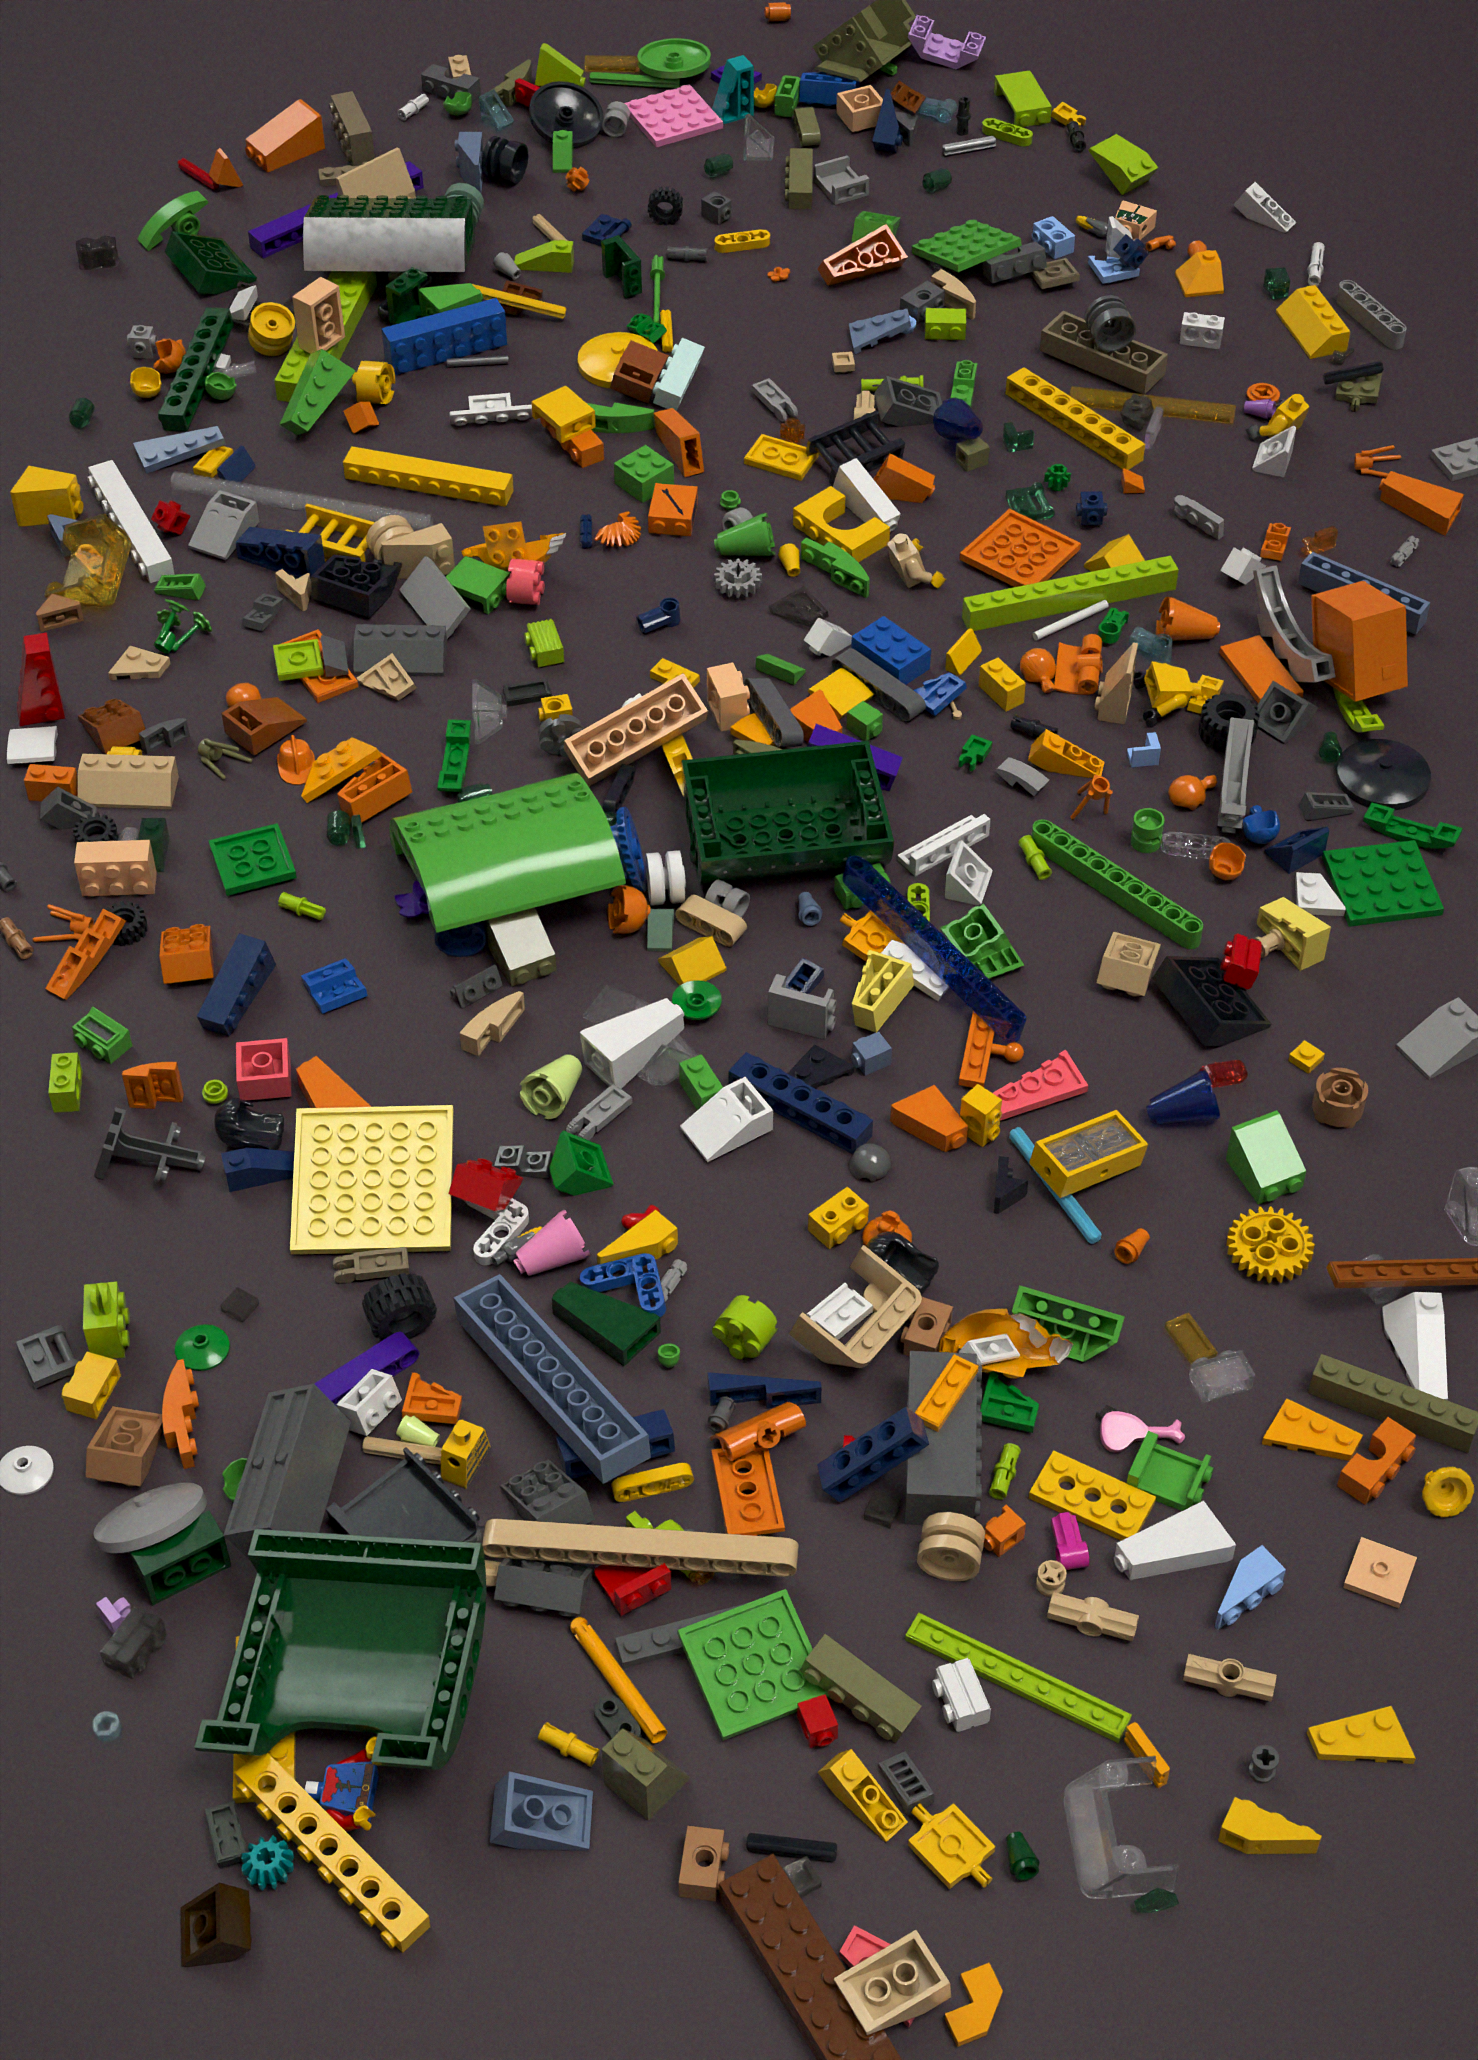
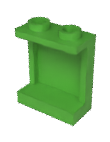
(479, 582)
(1169, 1474)

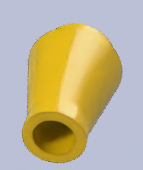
(789, 557)

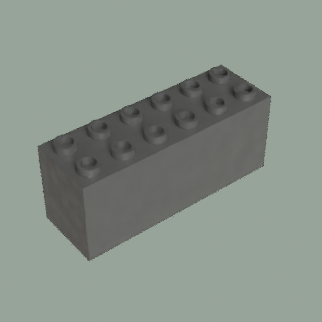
(289, 1466)
(949, 1469)

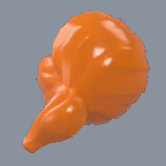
(170, 355)

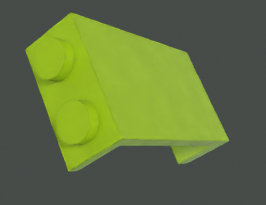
(1024, 97)

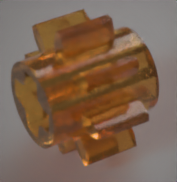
(792, 430)

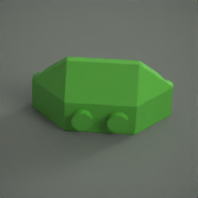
(1085, 1326)

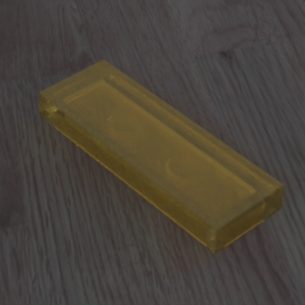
(611, 63)

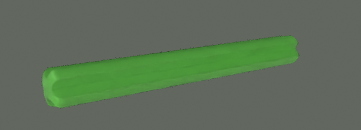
(633, 80)

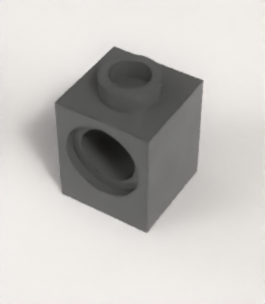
(716, 207)

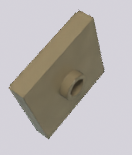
(1056, 273)

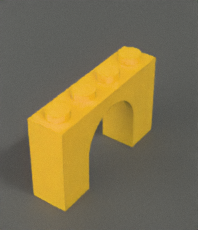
(829, 504)

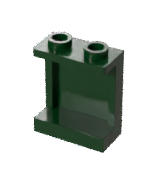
(622, 261)
(404, 296)

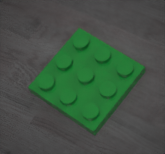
(252, 859)

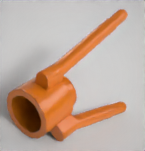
(1365, 459)
(1097, 789)
(77, 924)

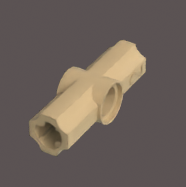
(1093, 1616)
(1245, 1682)

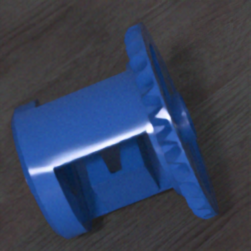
(630, 849)

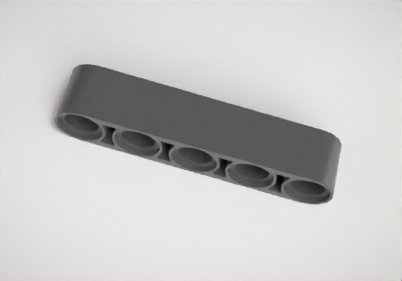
(886, 688)
(774, 713)

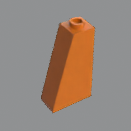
(680, 441)
(1422, 501)
(325, 1088)

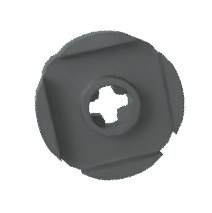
(551, 728)

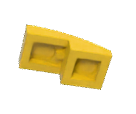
(1209, 687)

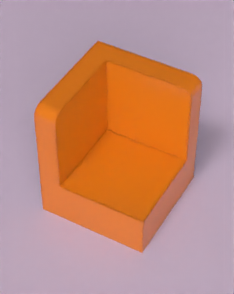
(361, 416)

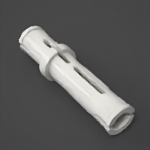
(1315, 267)

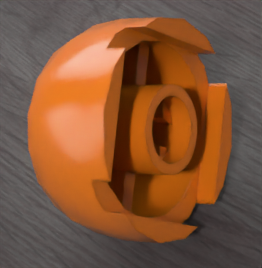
(628, 910)

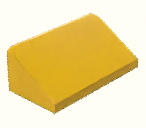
(963, 653)

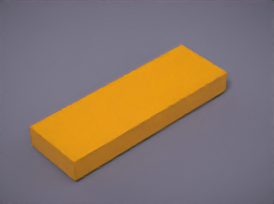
(946, 1392)

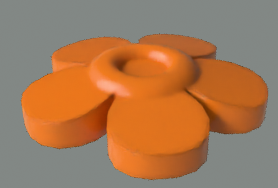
(779, 274)

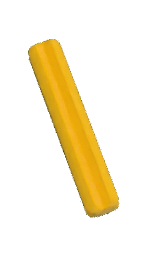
(667, 338)

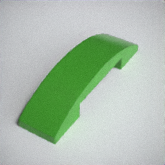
(167, 215)

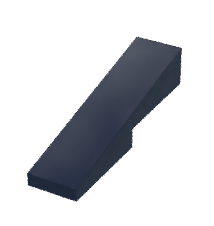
(756, 1388)

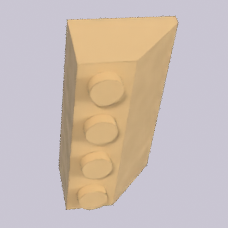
(127, 781)

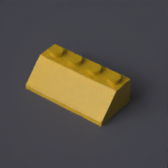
(1313, 322)

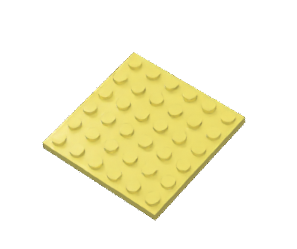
(372, 1179)

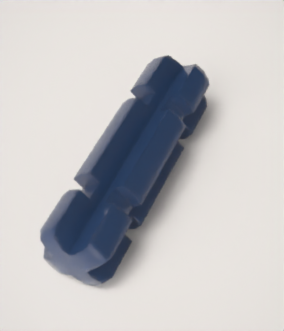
(586, 531)

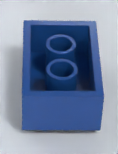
(893, 650)

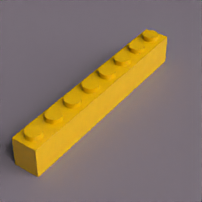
(428, 476)

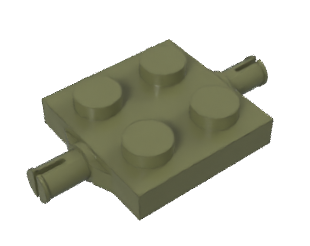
(1359, 390)

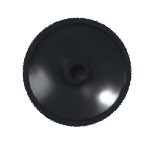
(566, 108)
(1383, 773)

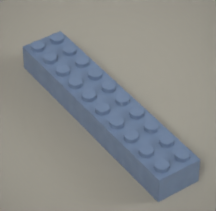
(552, 1379)

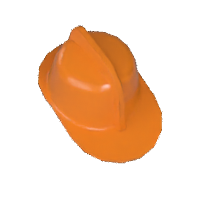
(295, 761)

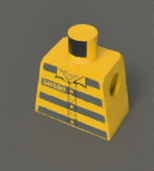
(467, 1446)

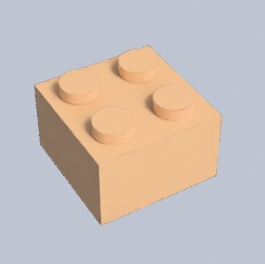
(859, 107)
(727, 695)

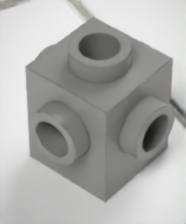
(142, 341)

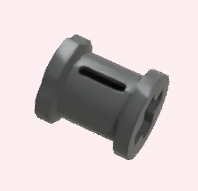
(1263, 1755)

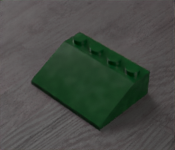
(207, 262)

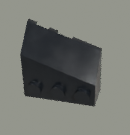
(354, 583)

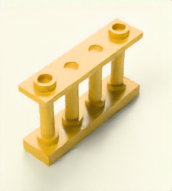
(340, 522)

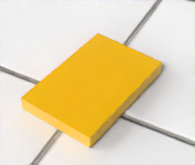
(780, 457)

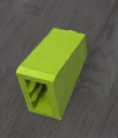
(555, 67)

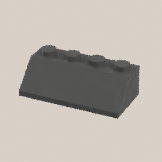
(416, 647)

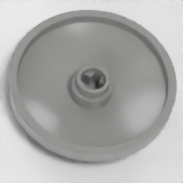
(150, 1517)

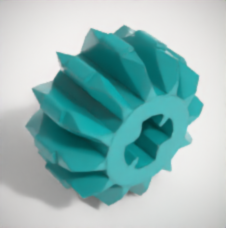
(258, 1855)

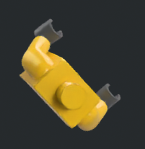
(1287, 414)

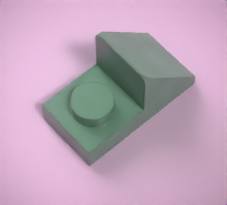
(660, 930)

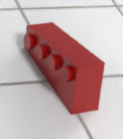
(39, 687)

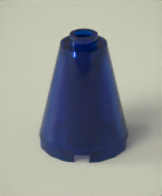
(957, 420)
(1185, 1102)

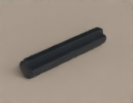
(1353, 372)
(791, 1847)

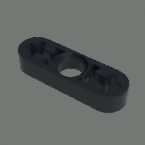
(619, 789)

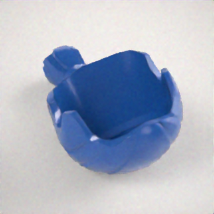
(1261, 826)

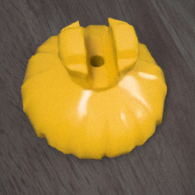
(1447, 1491)

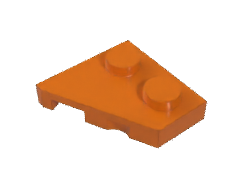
(431, 1402)

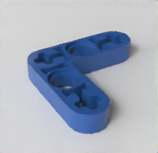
(633, 1274)

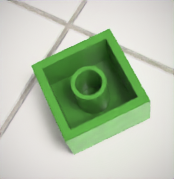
(641, 471)

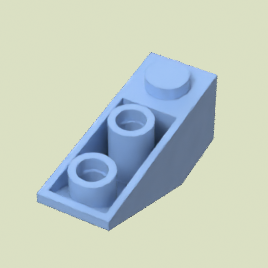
(1254, 1579)

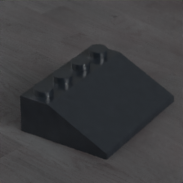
(1208, 1004)

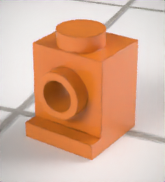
(1004, 1531)

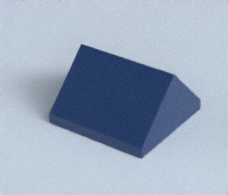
(1299, 848)

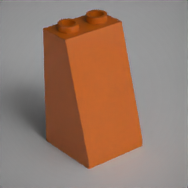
(287, 137)

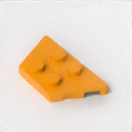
(337, 766)

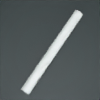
(1070, 620)

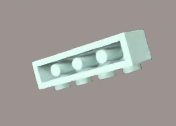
(678, 374)

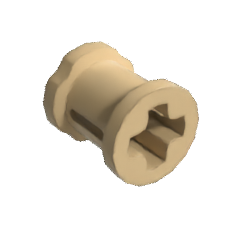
(1271, 942)

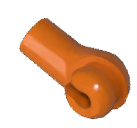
(1167, 240)

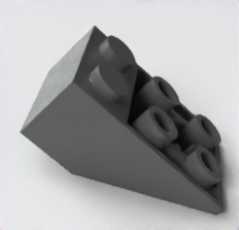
(548, 1496)

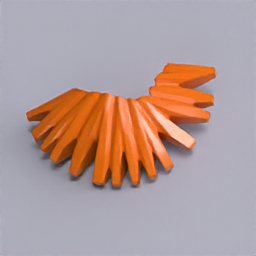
(620, 532)

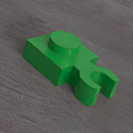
(975, 750)

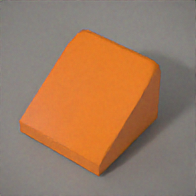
(1132, 482)

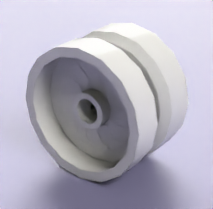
(668, 877)

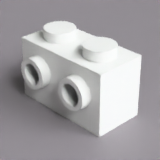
(370, 1401)

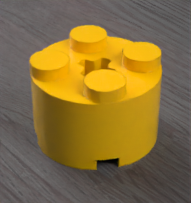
(374, 382)

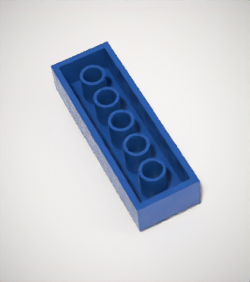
(445, 336)

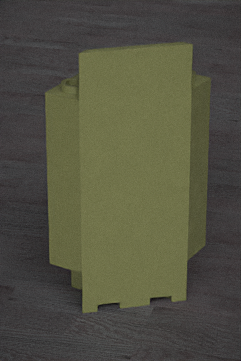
(866, 40)

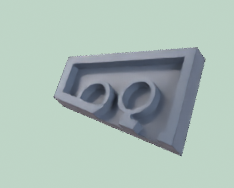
(872, 329)

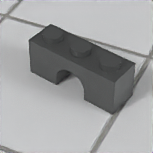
(437, 81)
(1002, 267)

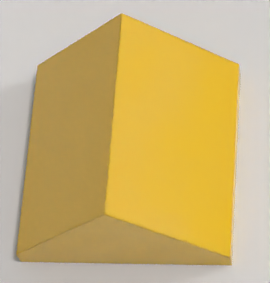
(1114, 554)
(694, 961)

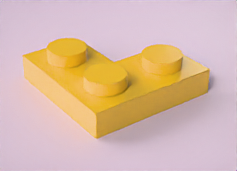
(666, 671)

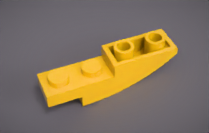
(676, 751)

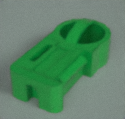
(1113, 625)

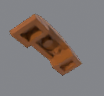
(907, 97)

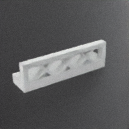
(943, 844)

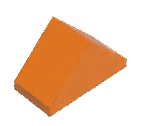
(223, 171)

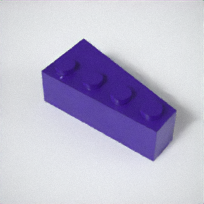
(885, 762)

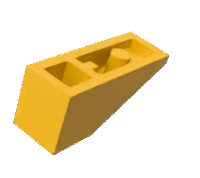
(651, 1236)

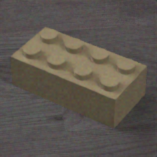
(351, 128)

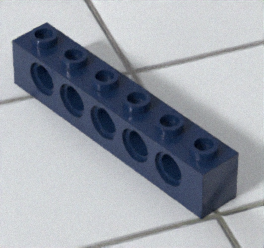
(804, 1104)

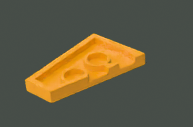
(1305, 1429)

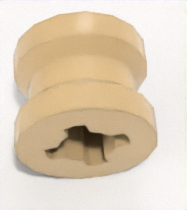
(1054, 1571)

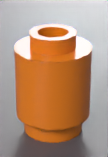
(777, 11)

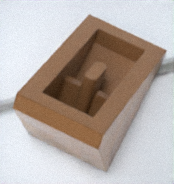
(58, 612)

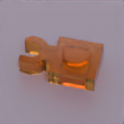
(1322, 541)

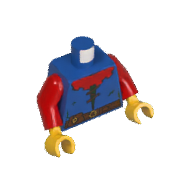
(349, 1789)

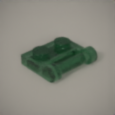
(1021, 502)

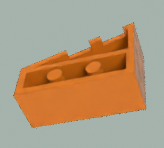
(375, 788)

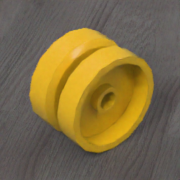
(271, 329)

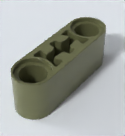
(807, 126)

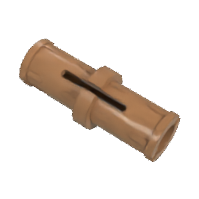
(15, 938)

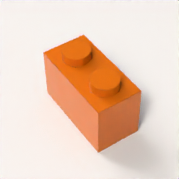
(43, 779)

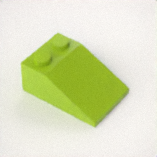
(1123, 163)

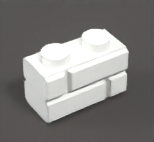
(962, 1695)

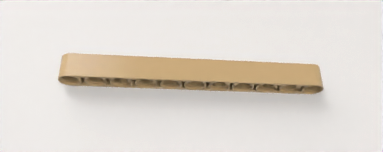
(640, 1547)

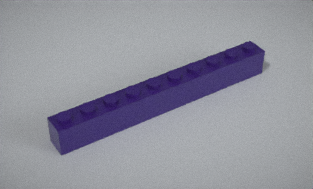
(289, 228)

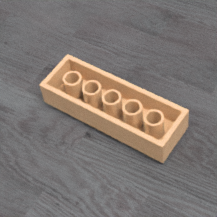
(635, 729)

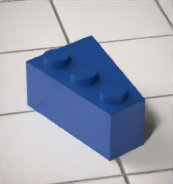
(823, 88)

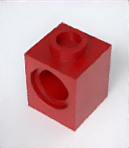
(817, 1721)

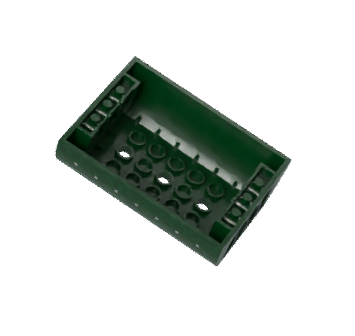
(785, 794)

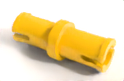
(568, 1744)

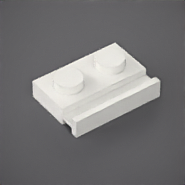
(840, 1311)

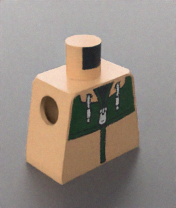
(1136, 219)

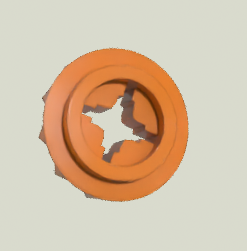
(1257, 390)

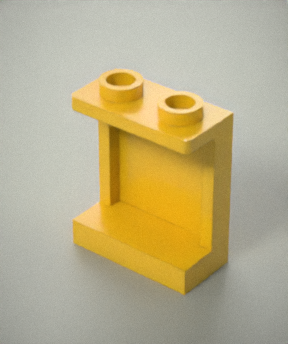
(565, 413)

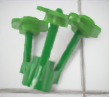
(166, 640)

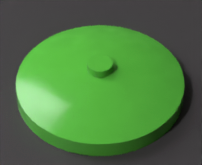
(674, 58)

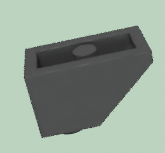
(64, 809)

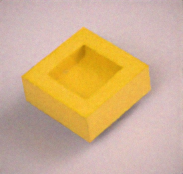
(1306, 1057)

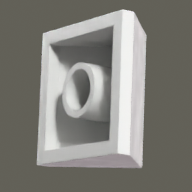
(1275, 453)
(967, 876)

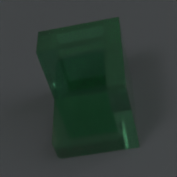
(1016, 440)

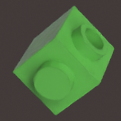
(864, 721)

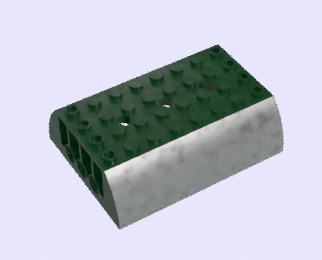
(388, 233)

